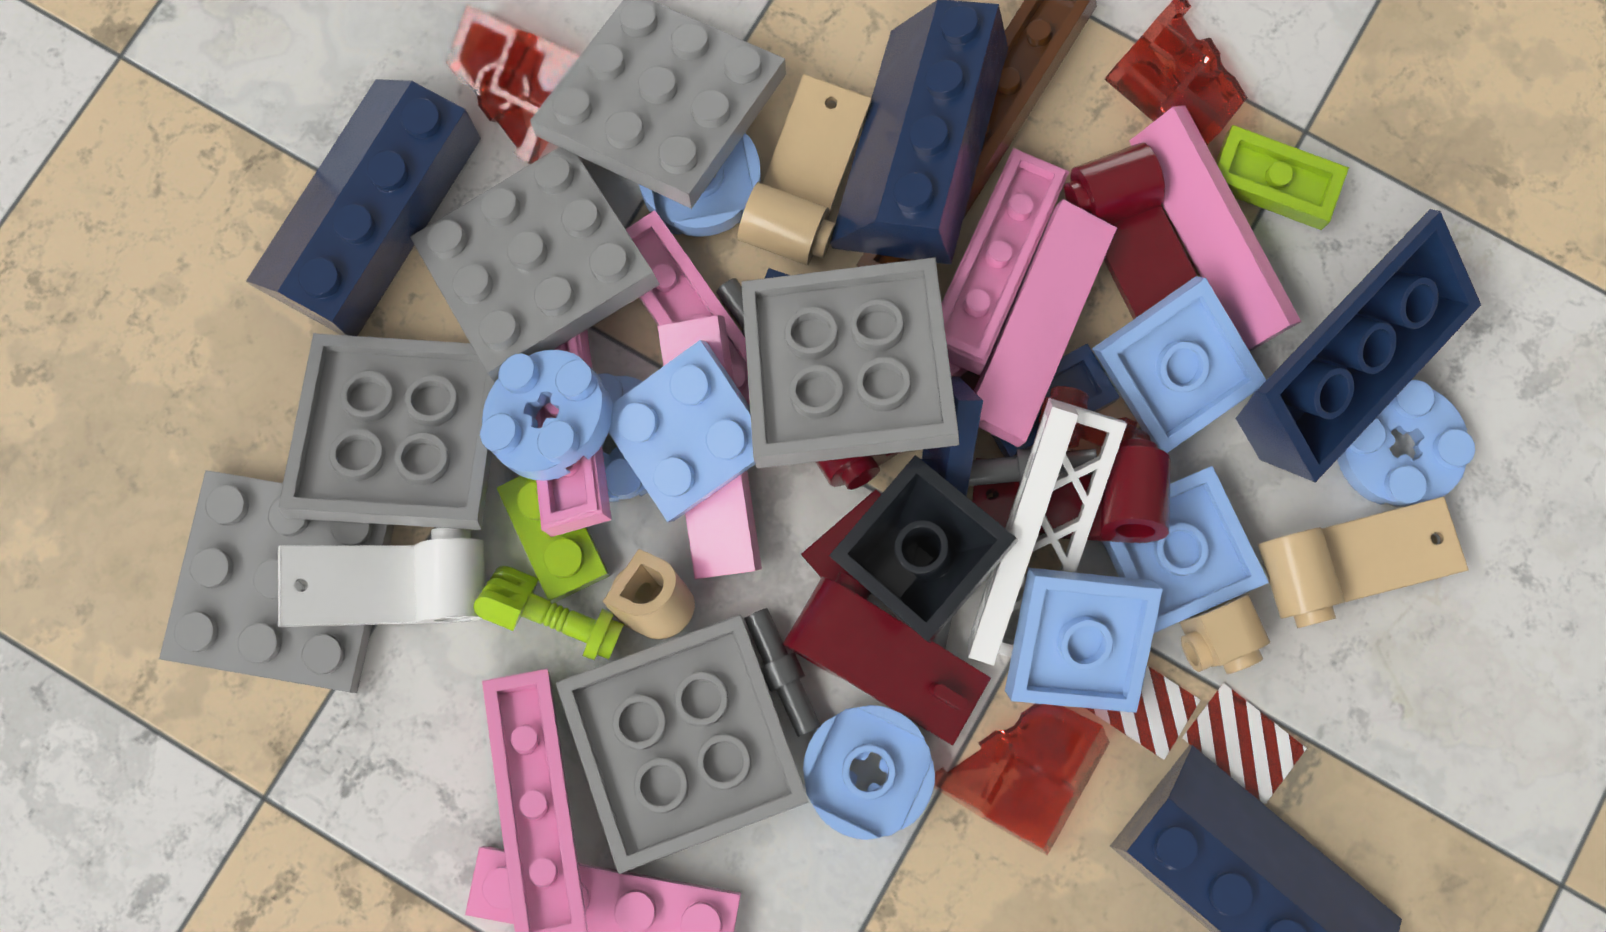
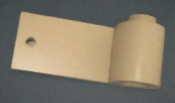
(804, 175)
(1360, 559)

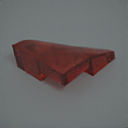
(1177, 69)
(509, 73)
(1029, 773)

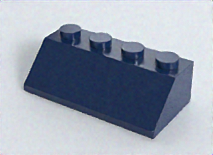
(924, 133)
(365, 204)
(1362, 353)
(1239, 861)

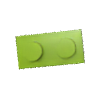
(1280, 177)
(560, 562)

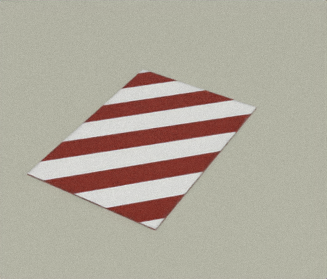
(1159, 717)
(1244, 743)

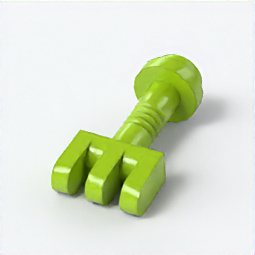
(512, 596)

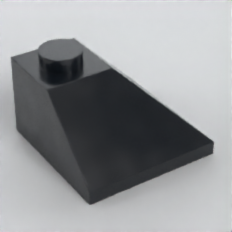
(923, 548)

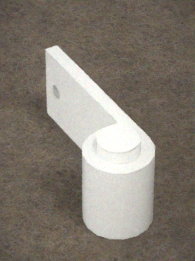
(382, 582)

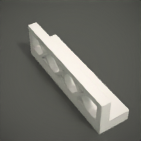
(1028, 515)

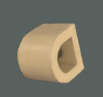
(651, 597)
(1224, 636)

